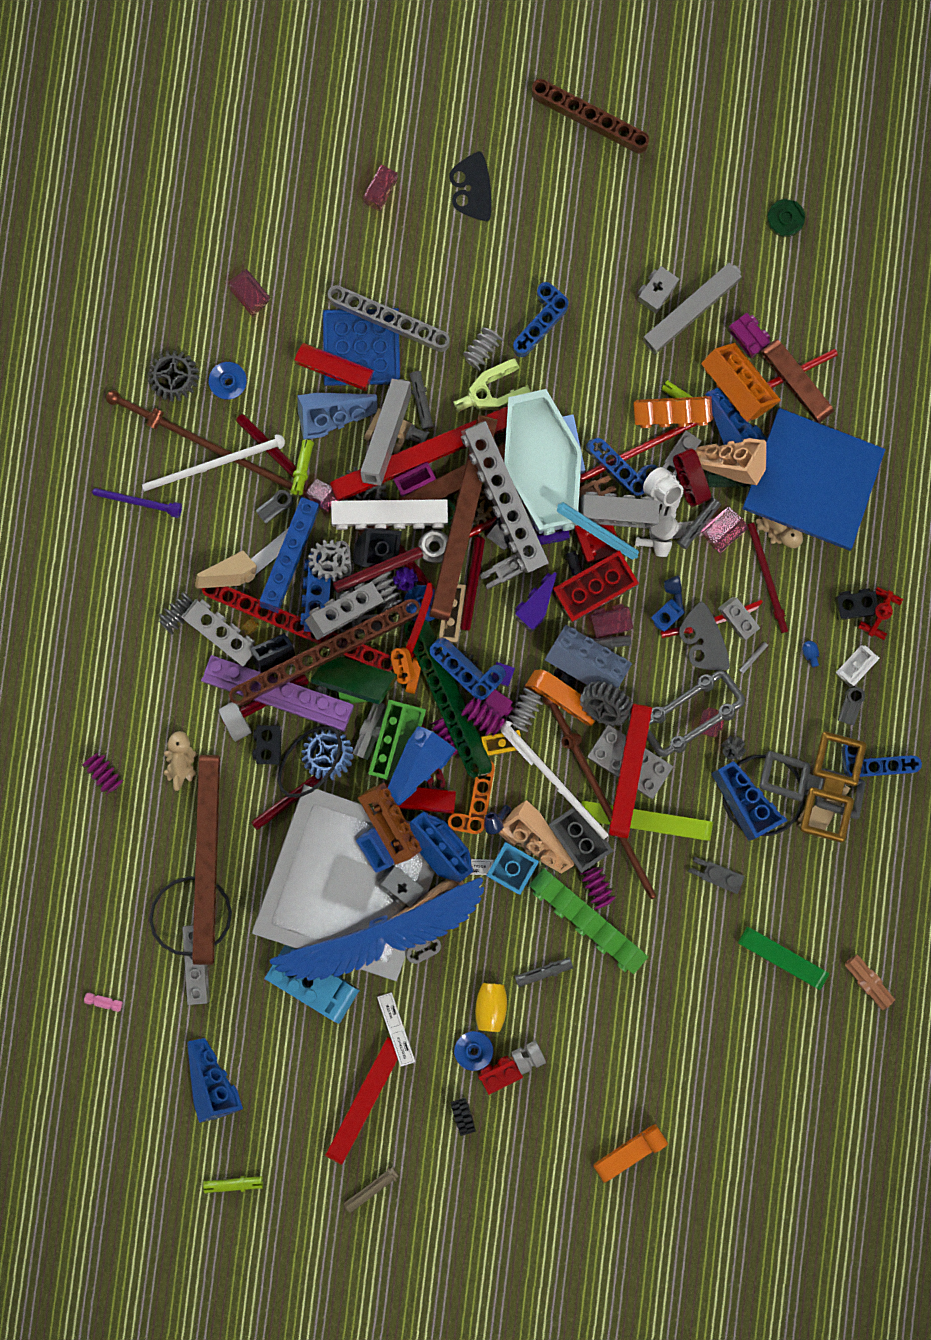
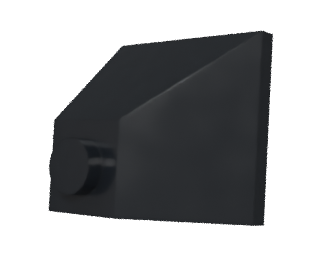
(376, 546)

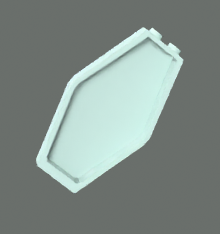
(542, 460)

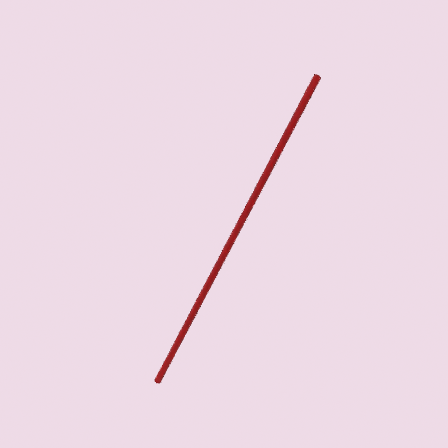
(665, 436)

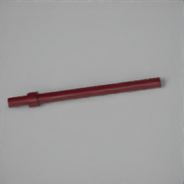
(778, 613)

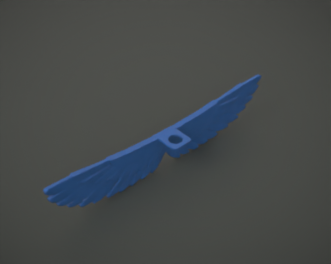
(405, 930)

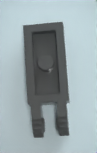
(718, 875)

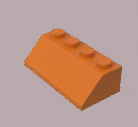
(740, 381)

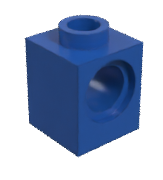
(672, 610)

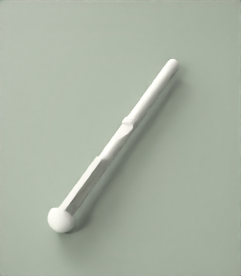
(277, 442)
(531, 757)

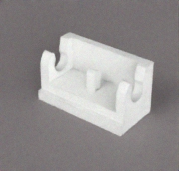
(857, 665)

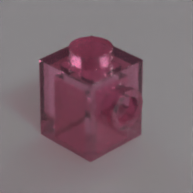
(322, 494)
(706, 715)

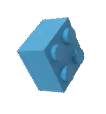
(512, 868)

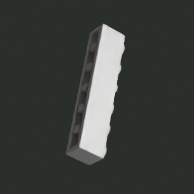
(389, 513)

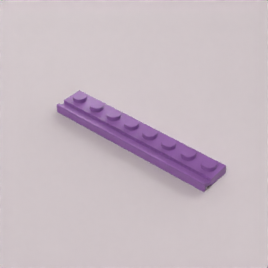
(287, 697)

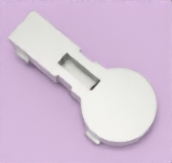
(667, 523)

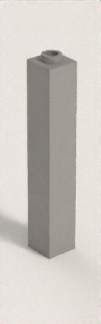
(692, 308)
(386, 432)

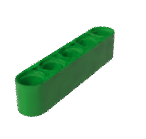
(783, 958)

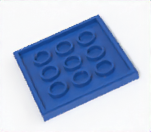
(362, 344)

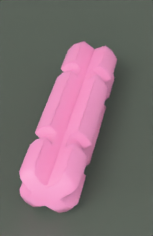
(103, 1002)

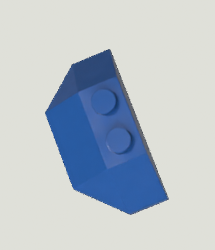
(441, 847)

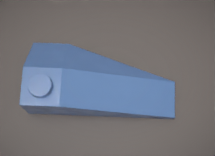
(329, 411)

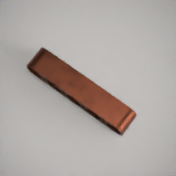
(797, 381)

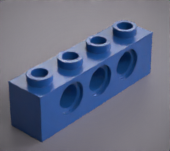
(313, 601)

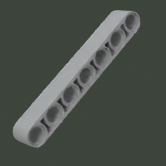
(382, 311)

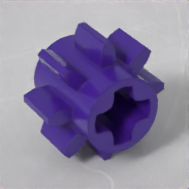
(405, 579)

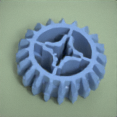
(321, 758)

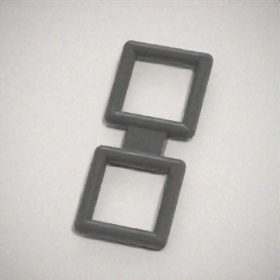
(806, 782)

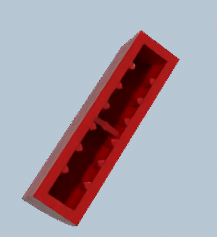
(334, 366)
(430, 800)

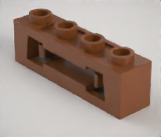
(390, 823)

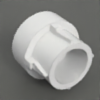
(663, 487)
(428, 538)

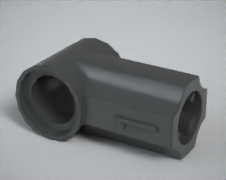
(273, 507)
(851, 708)

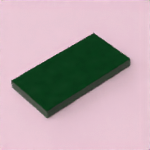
(355, 679)

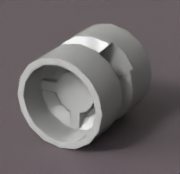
(528, 1057)

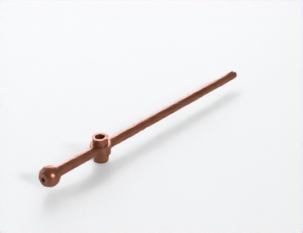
(155, 419)
(572, 741)

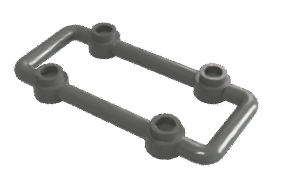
(726, 712)

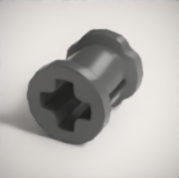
(416, 435)

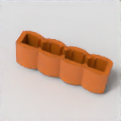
(673, 410)

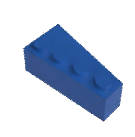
(747, 802)

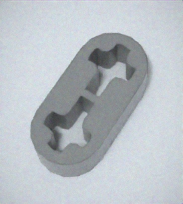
(426, 954)

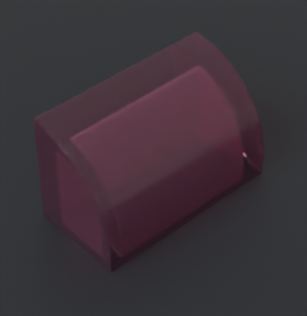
(249, 292)
(724, 529)

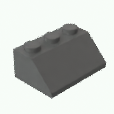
(579, 839)

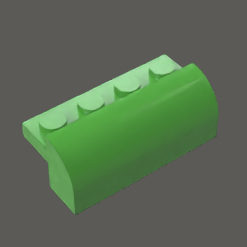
(396, 729)

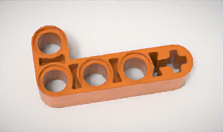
(558, 692)
(474, 815)
(630, 1152)

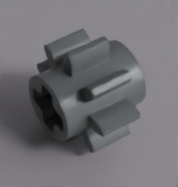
(733, 747)

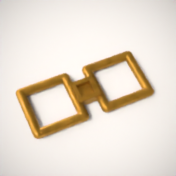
(833, 787)

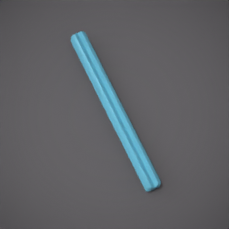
(597, 530)

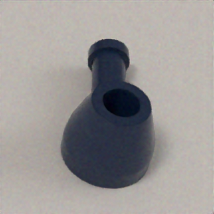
(673, 586)
(493, 822)

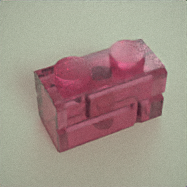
(380, 188)
(612, 621)

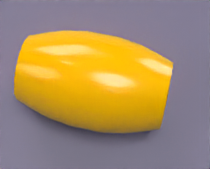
(491, 1007)

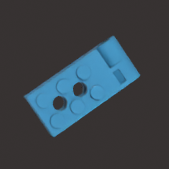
(327, 996)

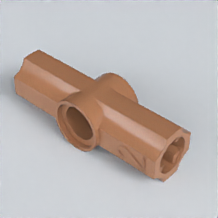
(869, 982)

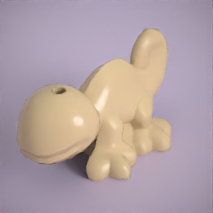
(780, 533)
(180, 759)

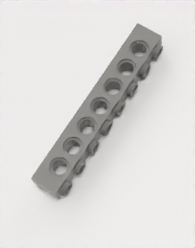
(537, 556)

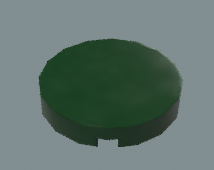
(786, 218)

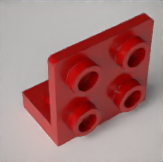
(591, 546)
(500, 1075)

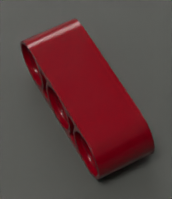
(691, 477)

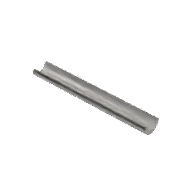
(756, 654)

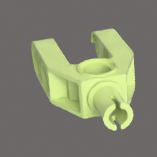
(480, 385)

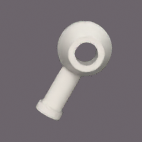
(661, 547)

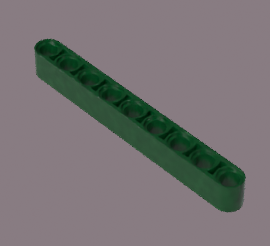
(450, 704)

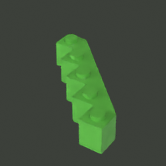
(588, 921)

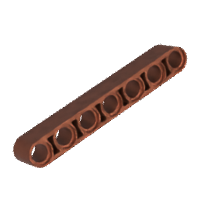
(585, 108)

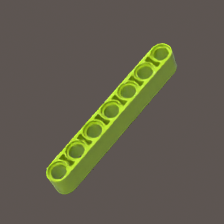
(658, 822)

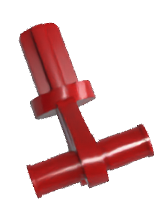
(882, 611)

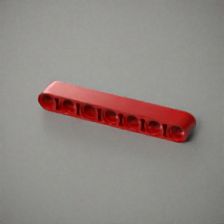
(630, 771)
(363, 1103)

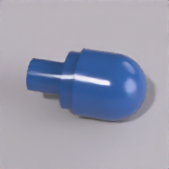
(811, 653)

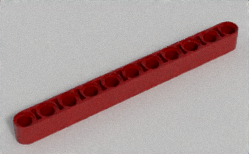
(413, 457)
(291, 619)

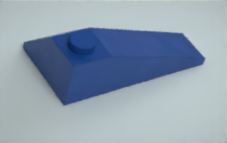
(729, 421)
(420, 758)
(211, 1089)

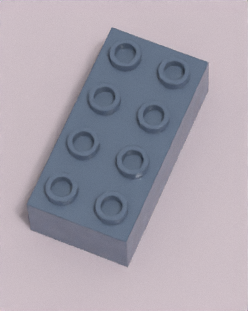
(587, 659)

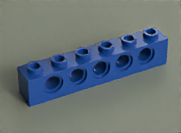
(289, 555)

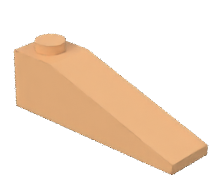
(737, 461)
(531, 832)

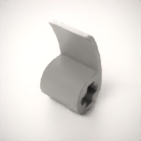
(234, 721)

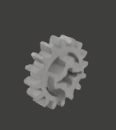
(330, 552)

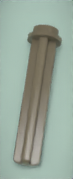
(371, 1189)

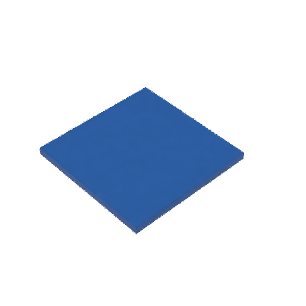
(815, 479)

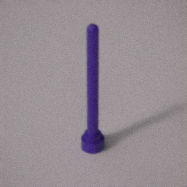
(173, 509)

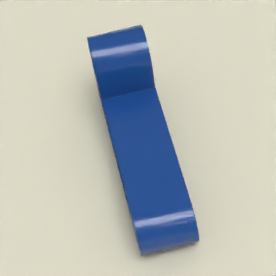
(537, 323)
(618, 464)
(465, 665)
(882, 764)

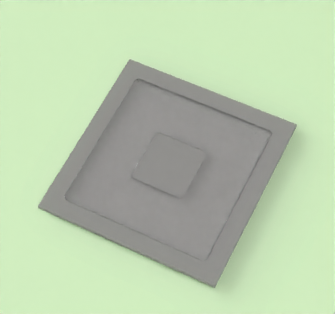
(326, 882)

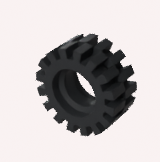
(463, 1116)

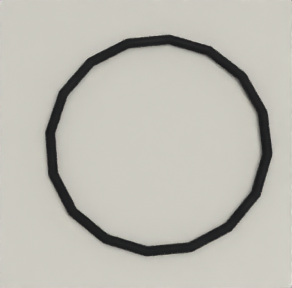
(327, 774)
(779, 830)
(158, 897)

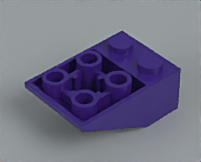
(534, 610)

